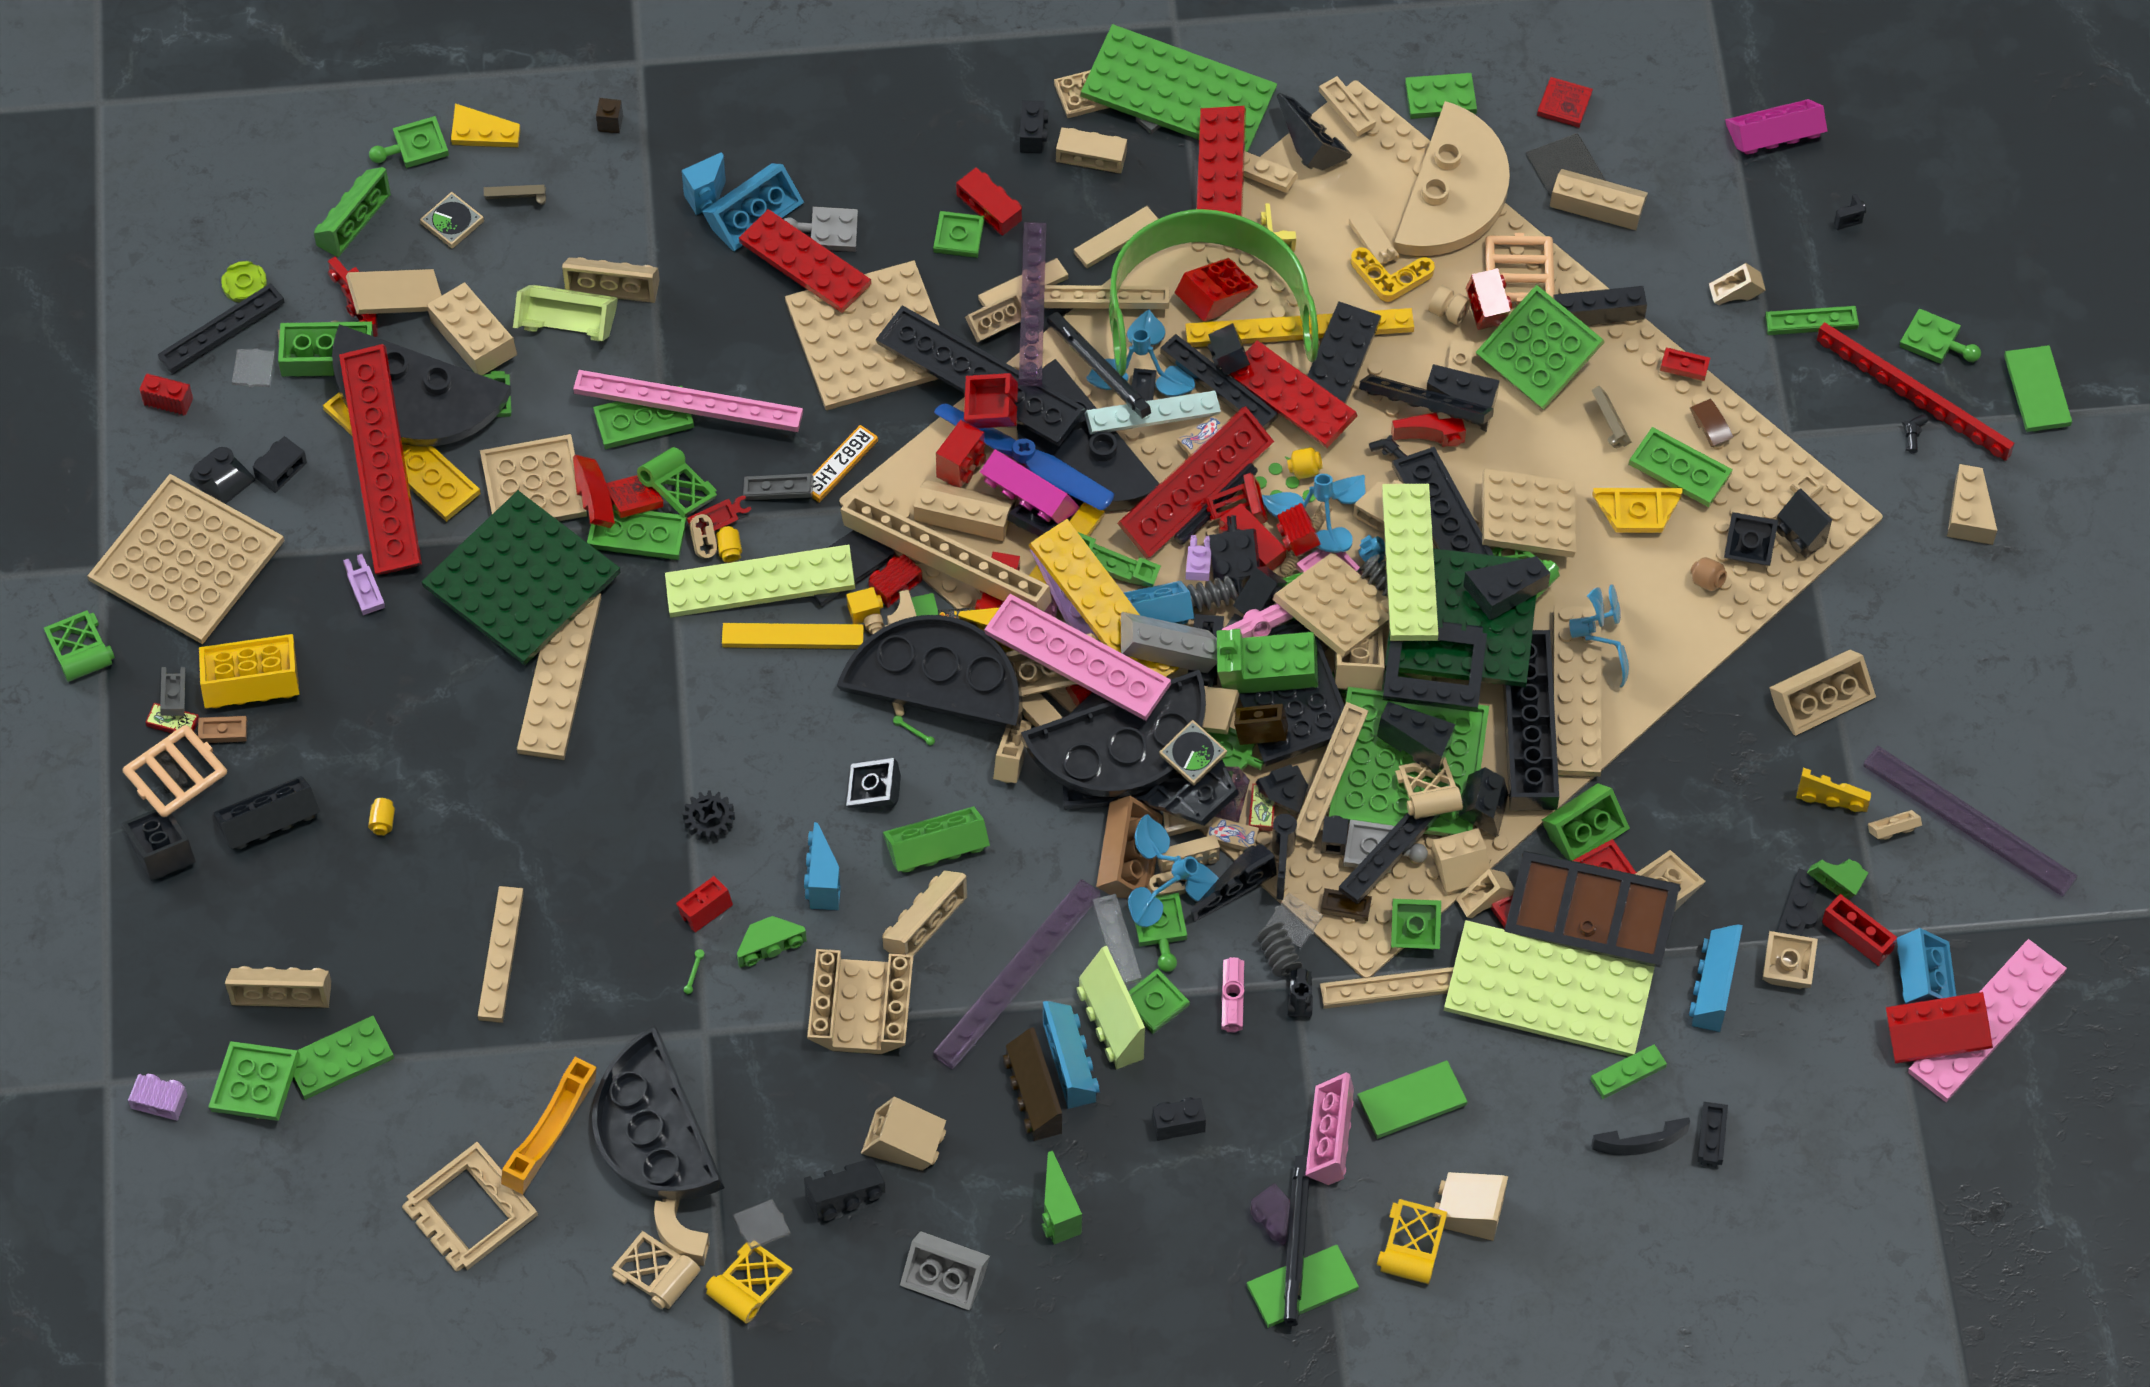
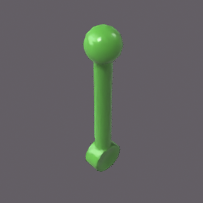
(898, 720)
(699, 955)

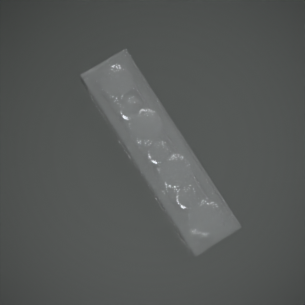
(1117, 937)

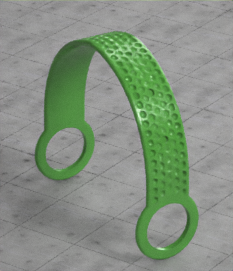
(1215, 228)

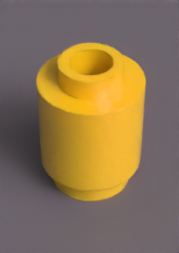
(729, 544)
(381, 816)

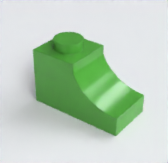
(1840, 878)

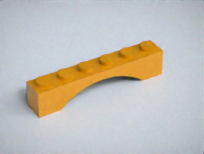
(534, 1150)

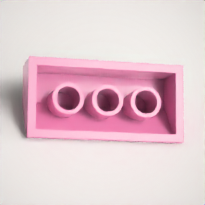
(1330, 1129)

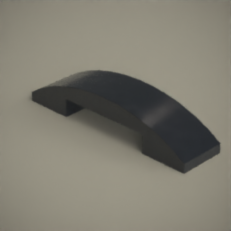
(1612, 1144)

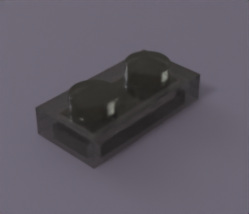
(172, 769)

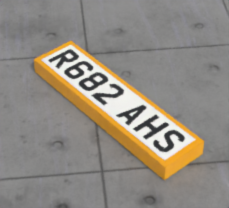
(842, 461)

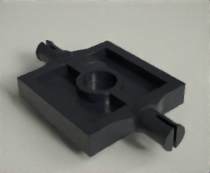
(1234, 553)

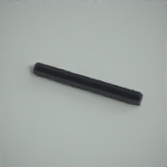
(1202, 516)

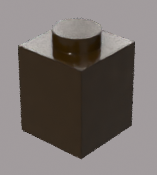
(609, 115)

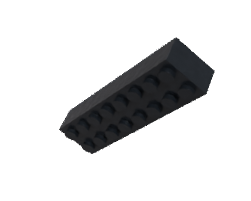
(1532, 733)

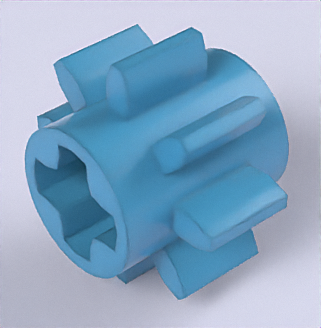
(1372, 547)

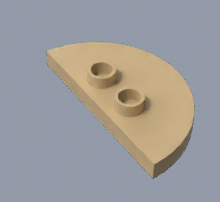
(1457, 187)

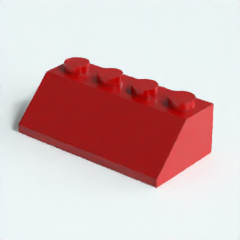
(1939, 1027)

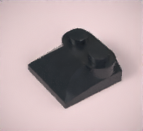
(221, 475)
(1751, 539)
(874, 784)

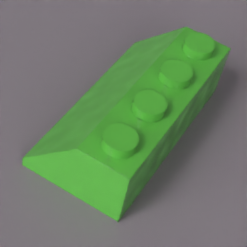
(353, 211)
(308, 347)
(936, 839)

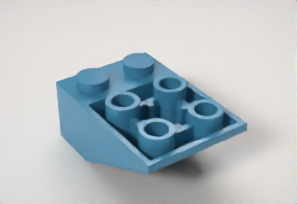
(823, 873)

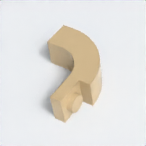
(676, 1236)

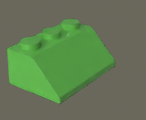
(1586, 822)

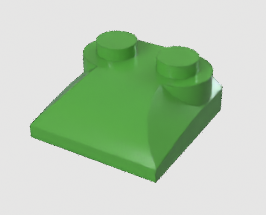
(1416, 923)

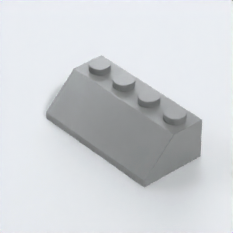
(1168, 643)

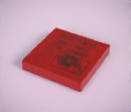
(1564, 102)
(632, 497)

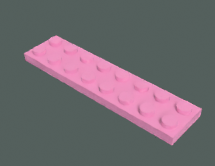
(1077, 657)
(2008, 1000)

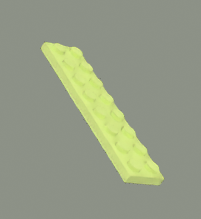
(1409, 562)
(759, 581)

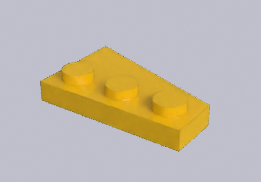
(483, 129)
(1824, 791)

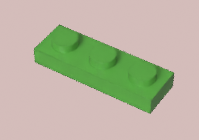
(1628, 1071)

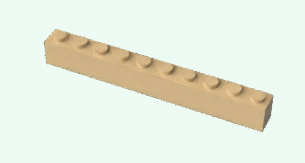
(942, 553)

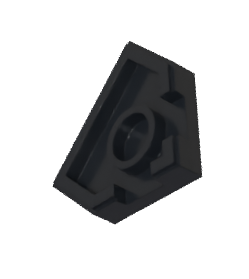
(1284, 788)

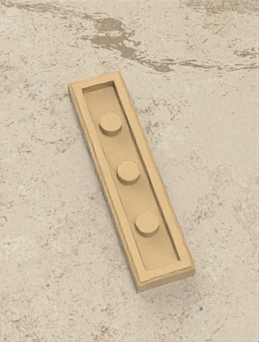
(1113, 238)
(1054, 274)

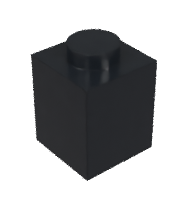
(1334, 835)

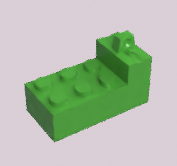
(1266, 661)

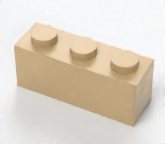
(1091, 150)

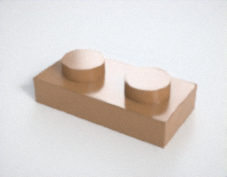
(222, 729)

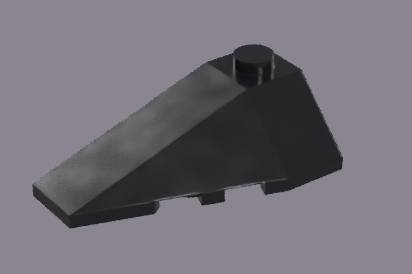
(1309, 137)
(1247, 872)

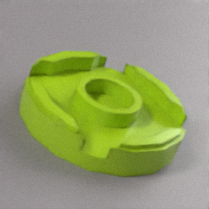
(243, 280)

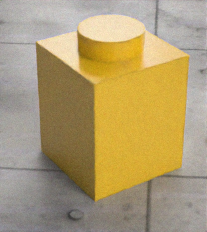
(863, 604)

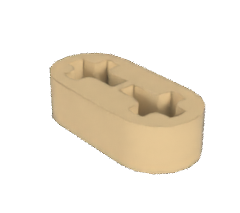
(697, 536)
(1162, 879)

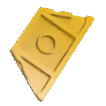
(1637, 508)

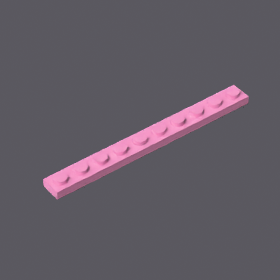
(688, 401)

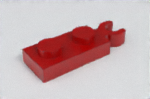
(721, 514)

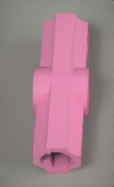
(1259, 623)
(1232, 1006)

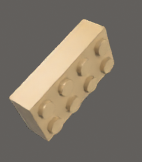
(995, 317)
(1204, 850)

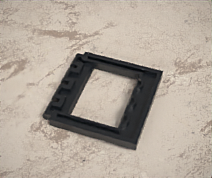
(1434, 692)

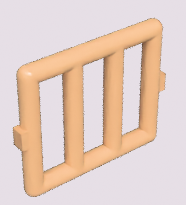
(1520, 239)
(168, 745)

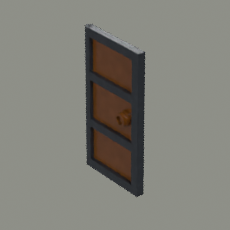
(1592, 908)

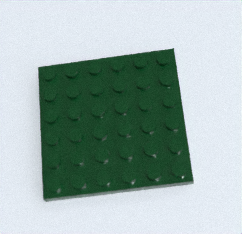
(521, 577)
(1507, 634)

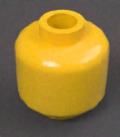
(1305, 463)

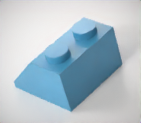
(704, 182)

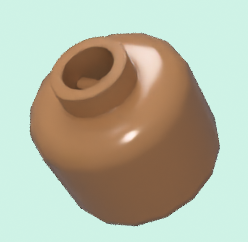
(1708, 574)

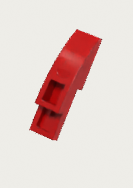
(338, 274)

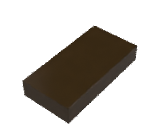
(1340, 905)

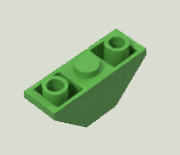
(769, 939)

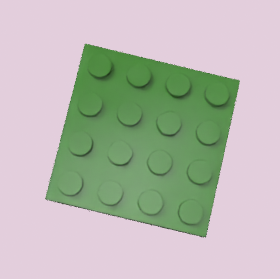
(1540, 347)

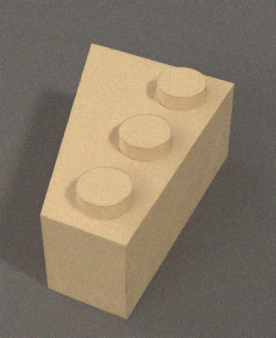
(1971, 507)

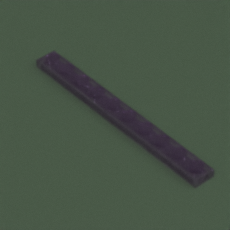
(1032, 304)
(1970, 821)
(1016, 974)

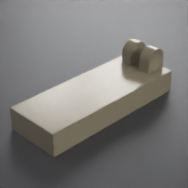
(537, 191)
(1620, 436)

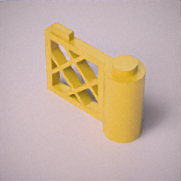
(1406, 1261)
(734, 1294)

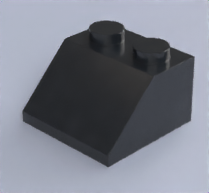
(1803, 524)
(1484, 800)

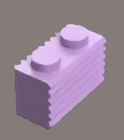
(158, 1096)

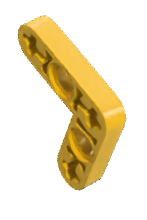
(1391, 281)

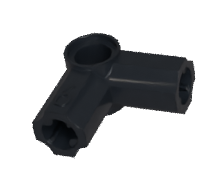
(1300, 997)

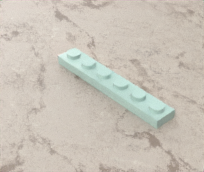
(1162, 411)

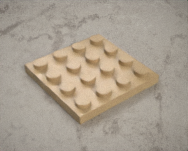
(538, 470)
(1528, 513)
(1335, 604)

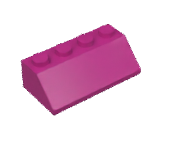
(1777, 125)
(1028, 487)

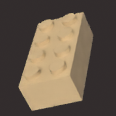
(471, 329)

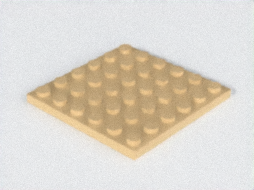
(844, 346)
(186, 558)

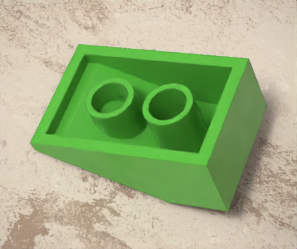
(1061, 1212)

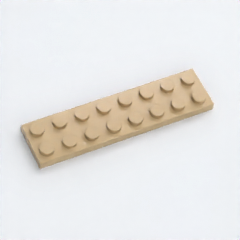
(558, 687)
(1577, 694)

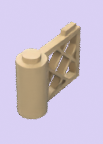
(1433, 799)
(669, 1283)

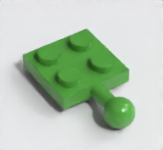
(416, 142)
(1934, 336)
(1167, 929)

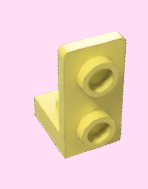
(1288, 237)

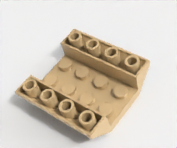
(860, 1003)

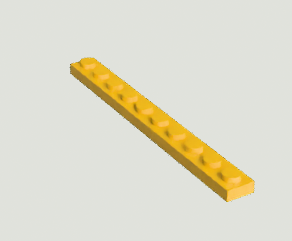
(1290, 327)

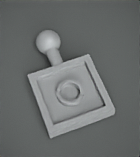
(831, 228)
(1366, 836)

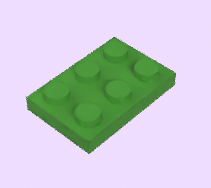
(1428, 94)

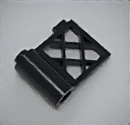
(1283, 845)

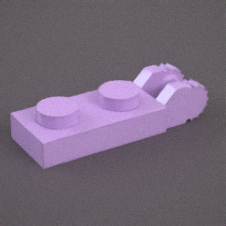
(1198, 560)
(364, 586)

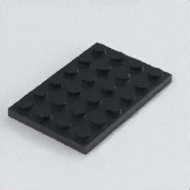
(1309, 711)

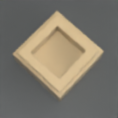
(1808, 485)

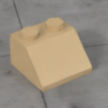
(1460, 859)

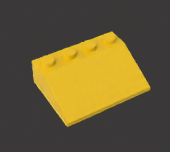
(248, 671)

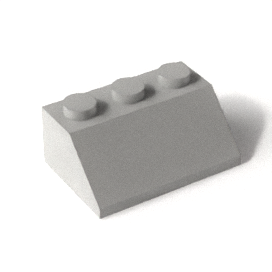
(944, 1270)

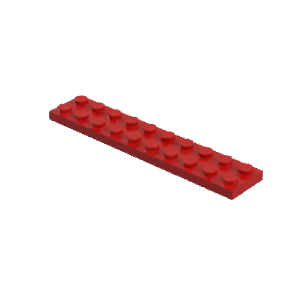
(380, 459)

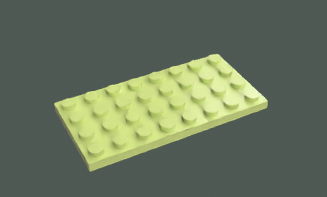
(1549, 989)

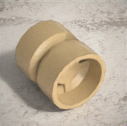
(1450, 305)

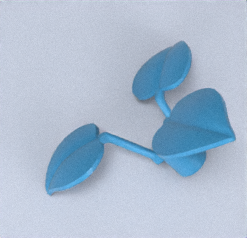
(1142, 334)
(1345, 490)
(1586, 626)
(1153, 841)

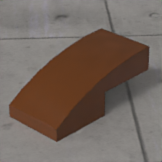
(1712, 422)

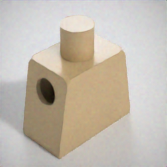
(1370, 507)

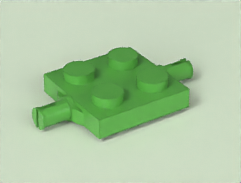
(1237, 754)

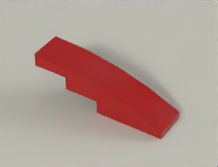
(594, 491)

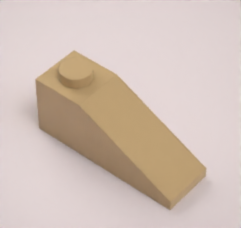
(1011, 754)

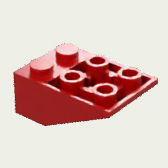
(1214, 288)

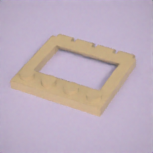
(489, 1177)

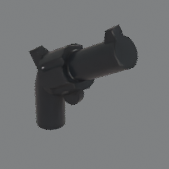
(1912, 431)
(1389, 447)

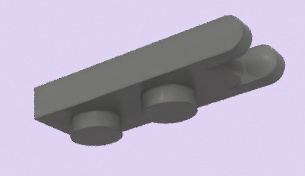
(172, 693)

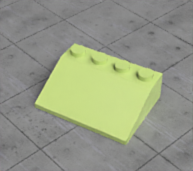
(1112, 1010)

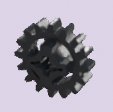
(714, 823)

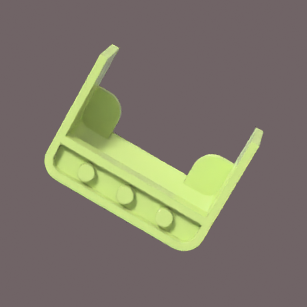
(565, 310)

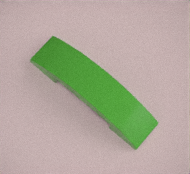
(1122, 567)

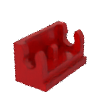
(705, 903)

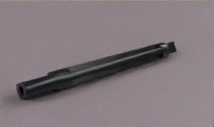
(1099, 364)
(1296, 1241)

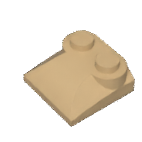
(1789, 960)

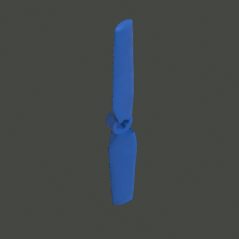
(1038, 462)

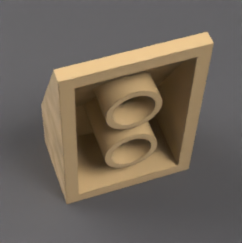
(1362, 666)
(1673, 869)

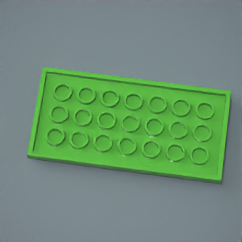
(1171, 84)

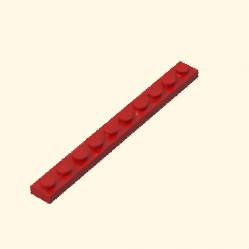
(1915, 391)

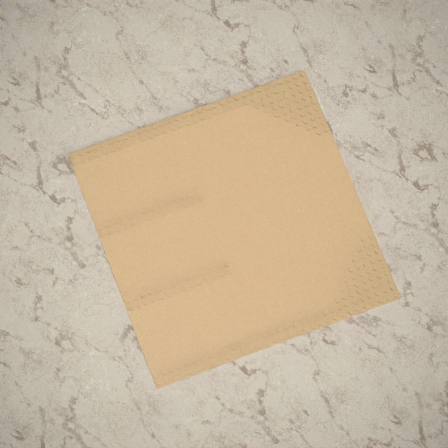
(1667, 623)

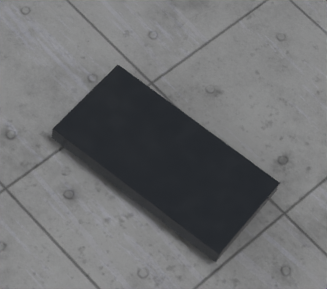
(866, 557)

